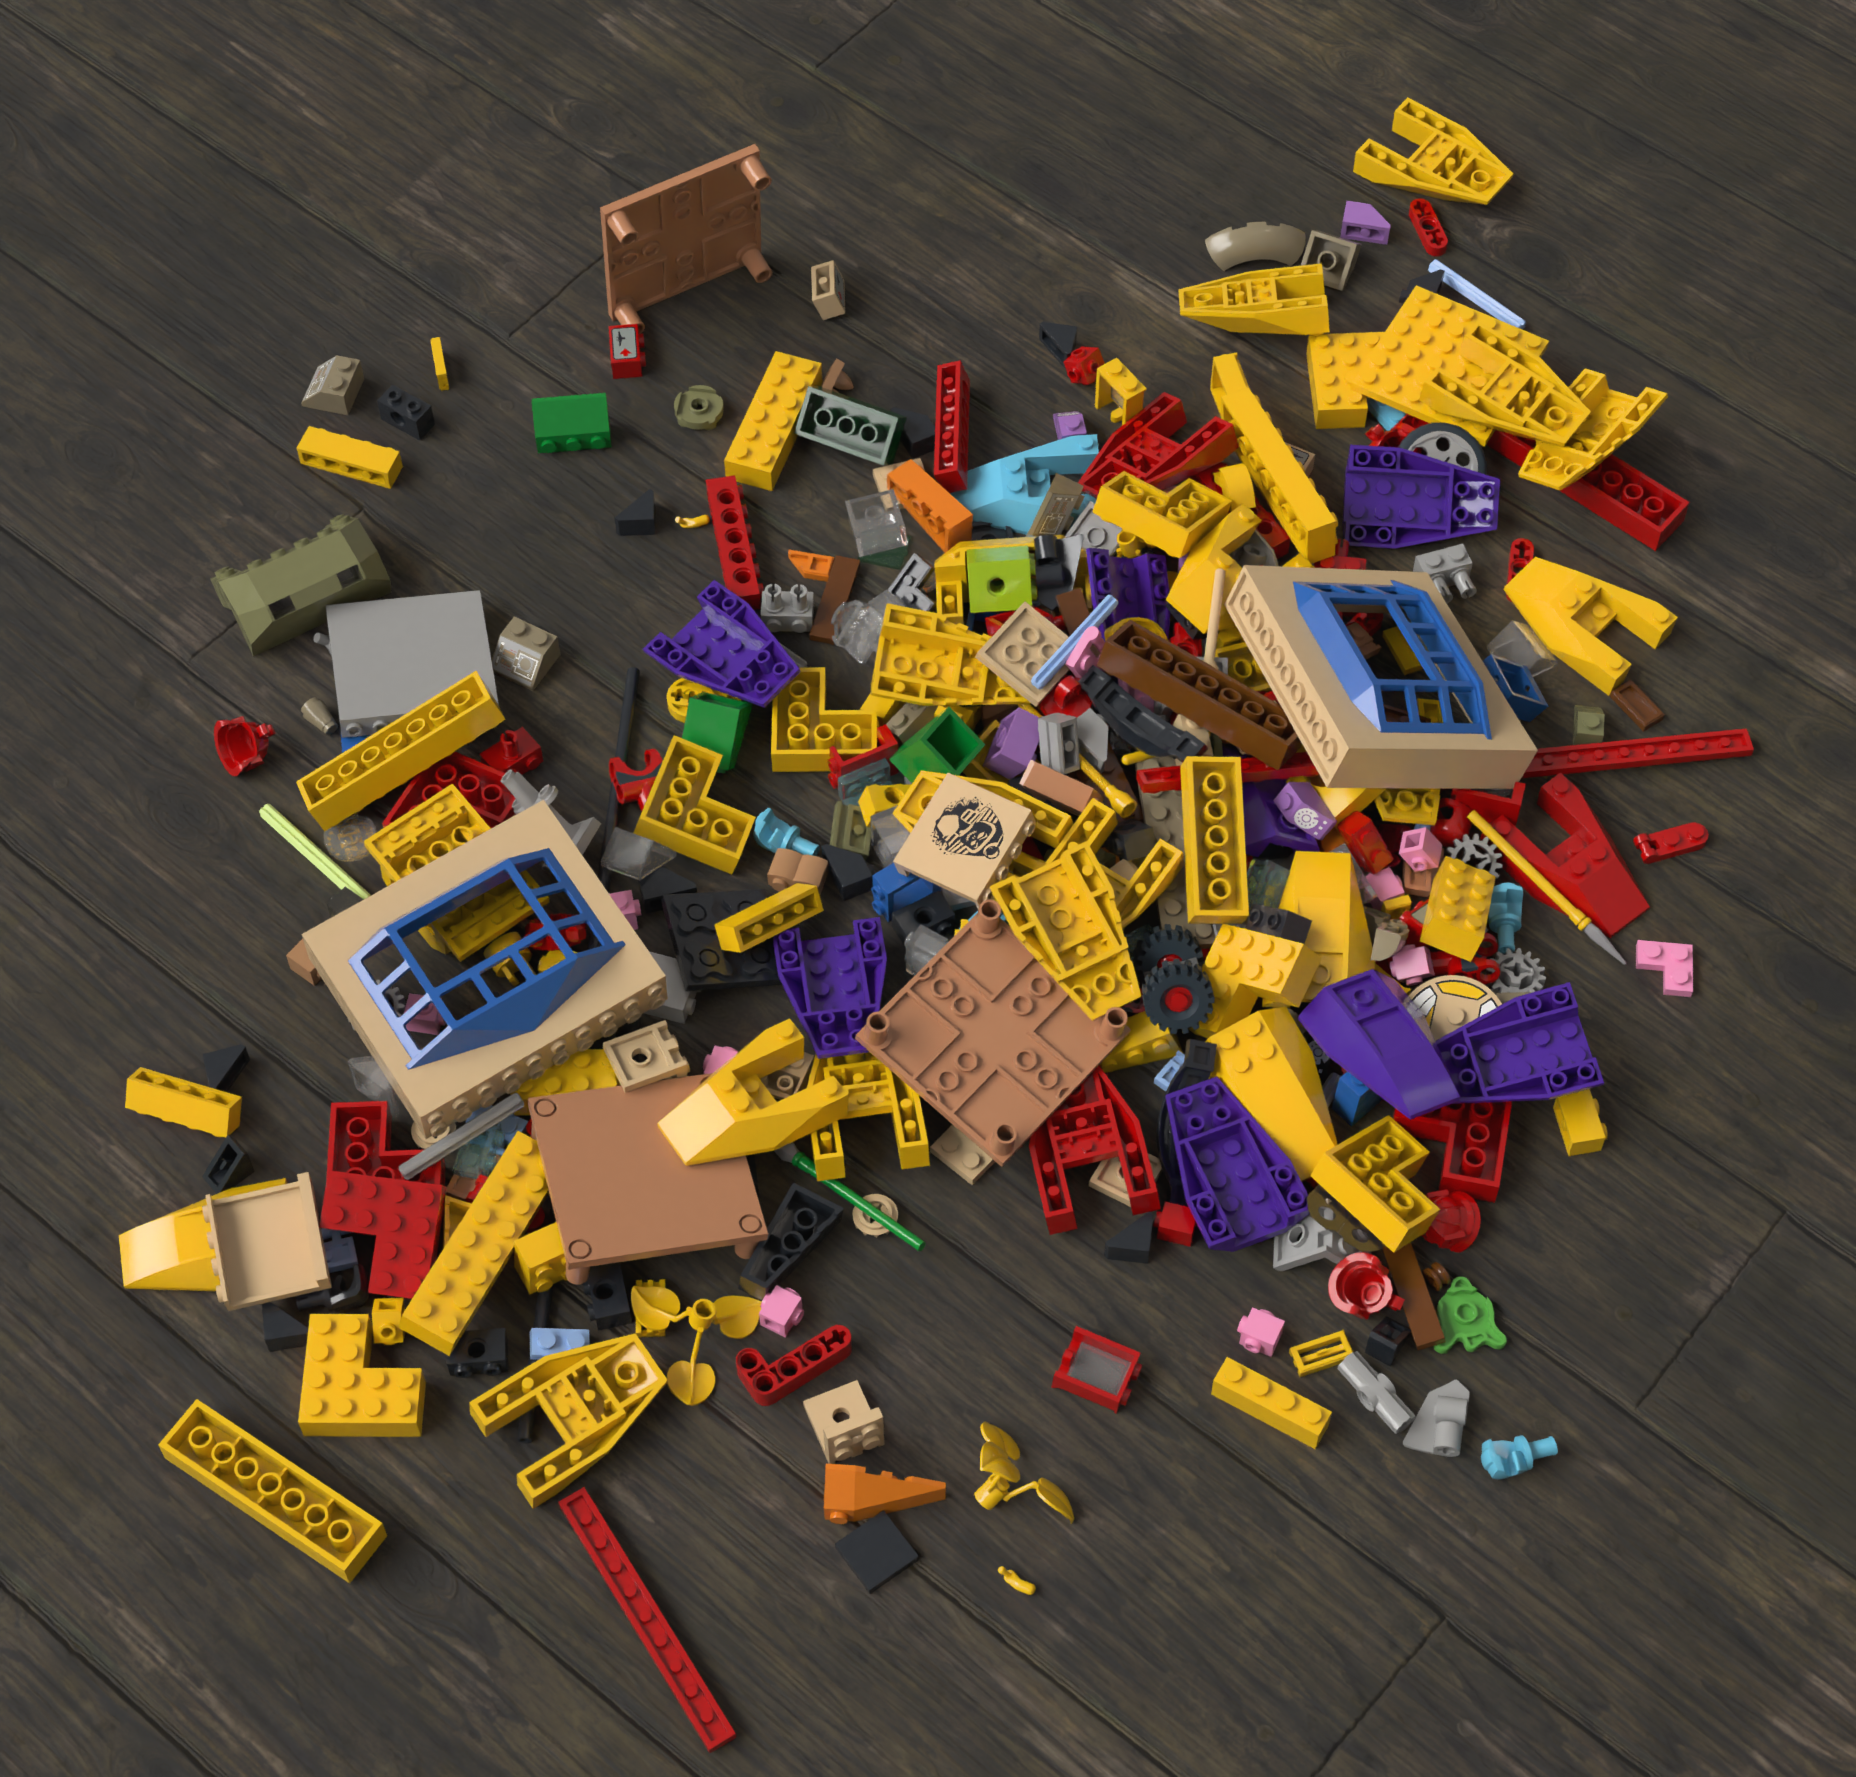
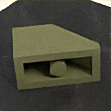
(1588, 725)

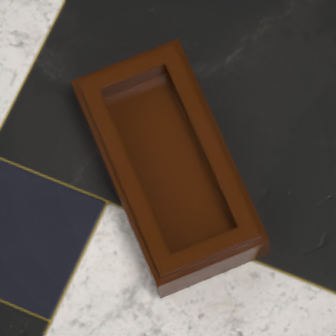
(1637, 705)

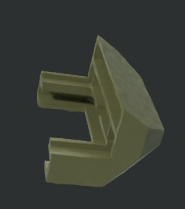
(310, 580)

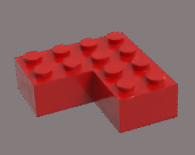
(473, 779)
(363, 1143)
(1474, 1144)
(400, 1215)

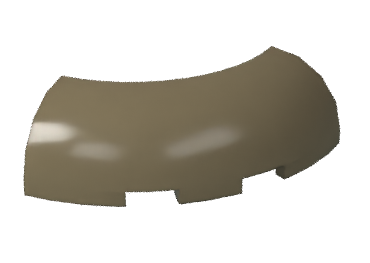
(1256, 242)
(1385, 934)

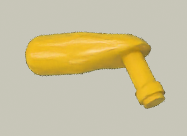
(693, 522)
(1017, 1583)

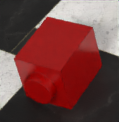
(1175, 1224)

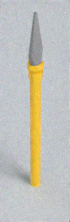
(1575, 915)

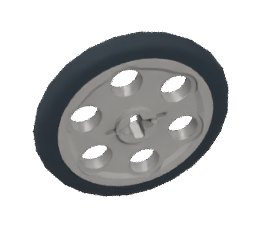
(1459, 440)

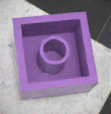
(1013, 744)

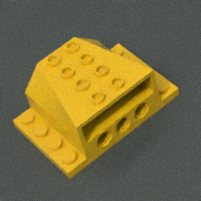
(428, 834)

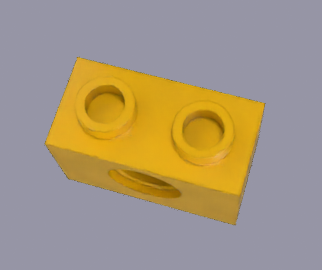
(880, 798)

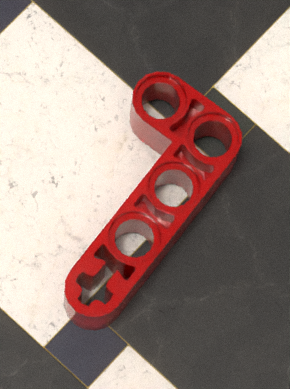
(795, 1360)

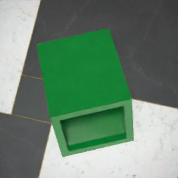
(717, 725)
(939, 747)

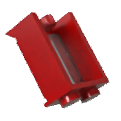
(1098, 1369)

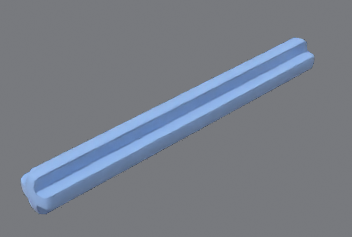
(1477, 296)
(1060, 657)

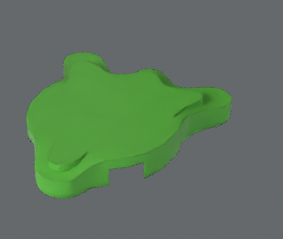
(1467, 1318)

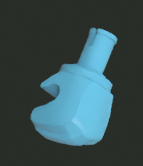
(774, 833)
(1505, 914)
(1509, 1458)

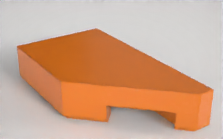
(812, 565)

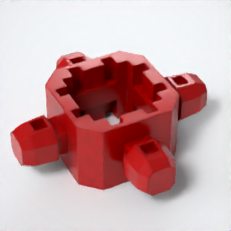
(571, 935)

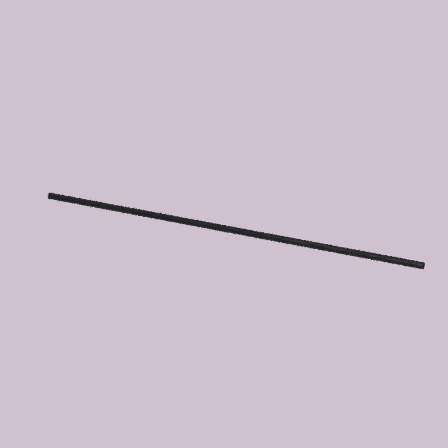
(604, 875)

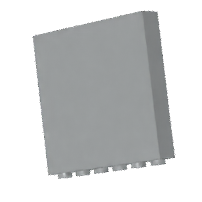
(403, 654)

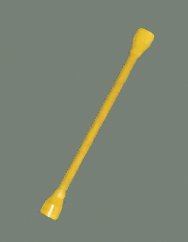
(1119, 800)

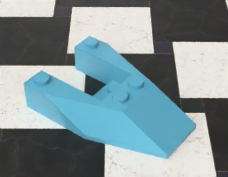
(1015, 486)

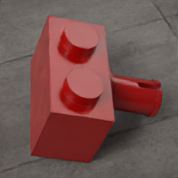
(514, 752)

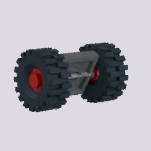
(1172, 979)

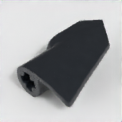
(1056, 566)

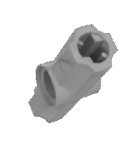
(1376, 1392)

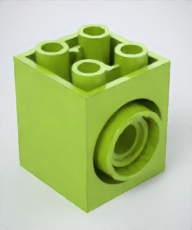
(1012, 566)

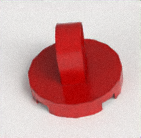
(1066, 698)

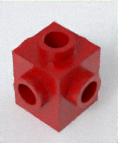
(1083, 365)

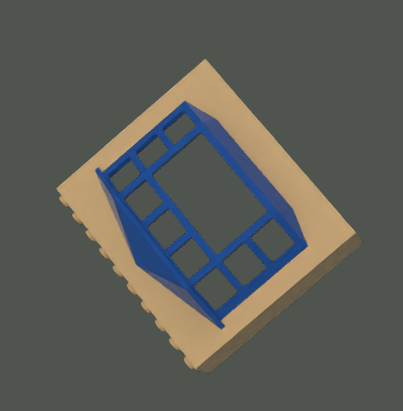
(1337, 701)
(511, 1034)

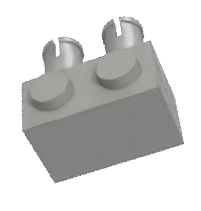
(1448, 568)
(787, 609)

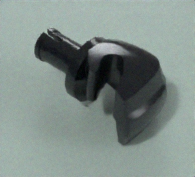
(336, 1298)

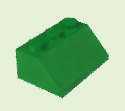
(571, 423)

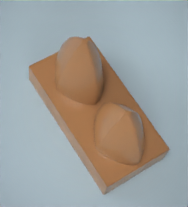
(837, 378)

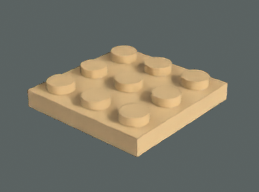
(1022, 649)

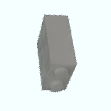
(679, 1001)

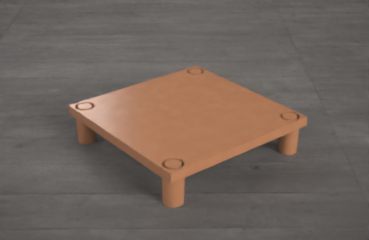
(684, 233)
(990, 1036)
(624, 1187)

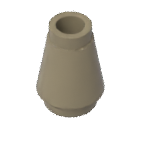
(318, 714)

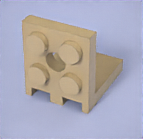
(657, 1045)
(850, 1436)

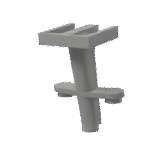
(527, 796)

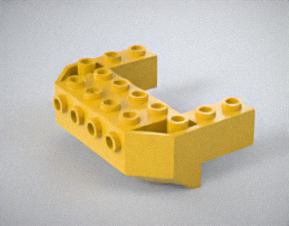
(952, 575)

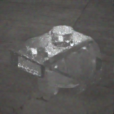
(857, 628)

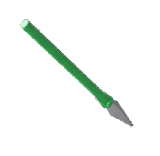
(799, 1159)

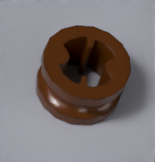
(1436, 1276)

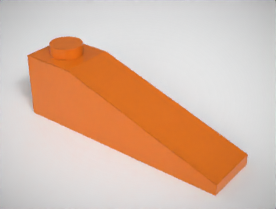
(858, 1495)

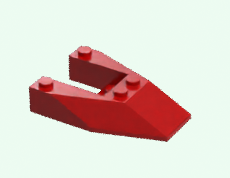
(1147, 453)
(1582, 867)
(1084, 1130)

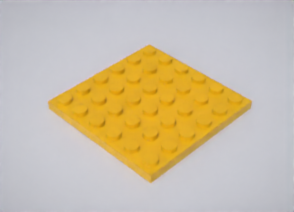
(1426, 336)

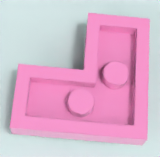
(1673, 960)

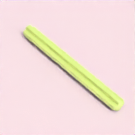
(311, 851)

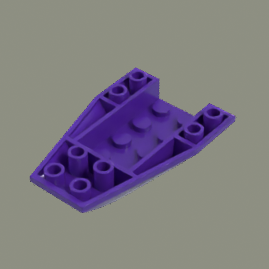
(1413, 499)
(1136, 583)
(727, 650)
(1263, 818)
(833, 983)
(1382, 1041)
(1522, 1051)
(1232, 1169)

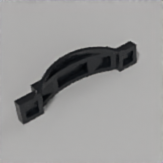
(1136, 722)
(1196, 1068)

